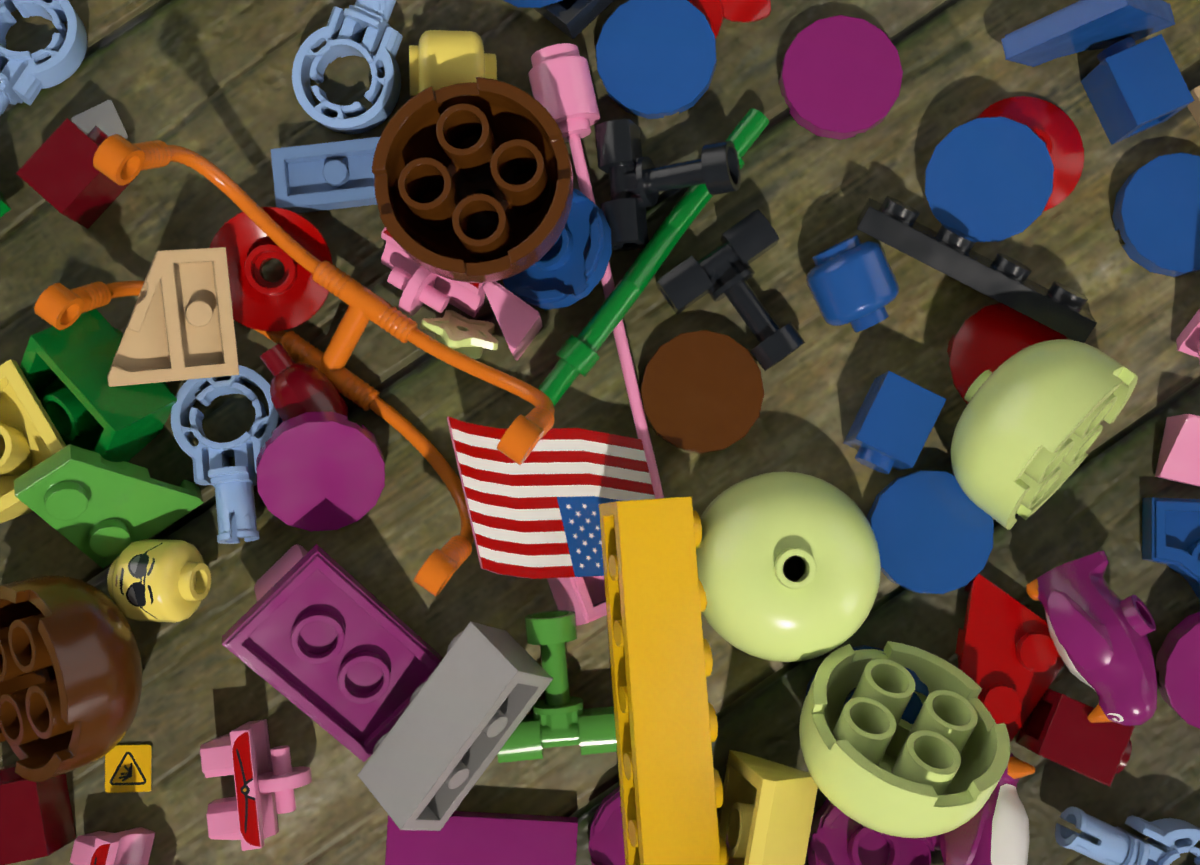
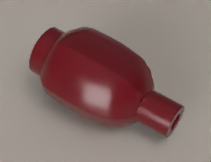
(300, 386)

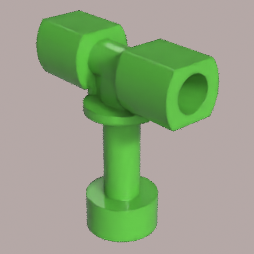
(559, 717)

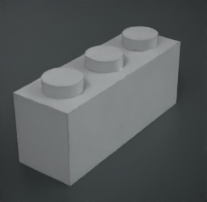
(453, 727)

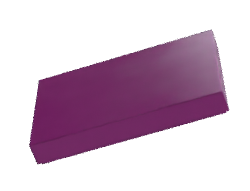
(333, 651)
(486, 840)

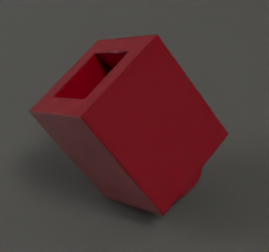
(66, 175)
(1064, 735)
(33, 816)

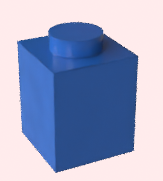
(1135, 87)
(893, 423)

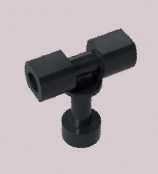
(637, 181)
(725, 274)

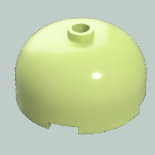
(1034, 424)
(742, 558)
(892, 772)

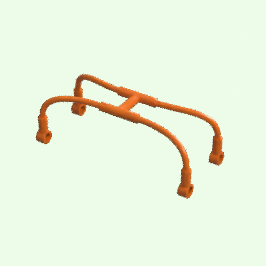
(62, 307)

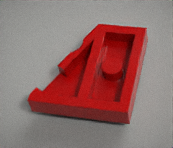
(1006, 653)

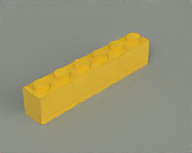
(661, 683)

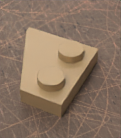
(179, 322)

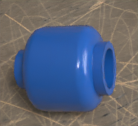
(852, 284)

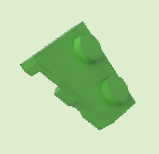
(102, 502)

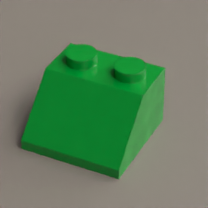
(71, 382)

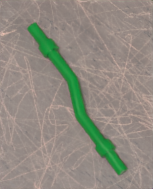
(579, 353)

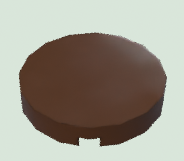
(702, 391)

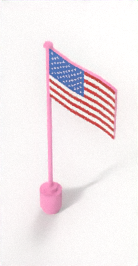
(545, 512)

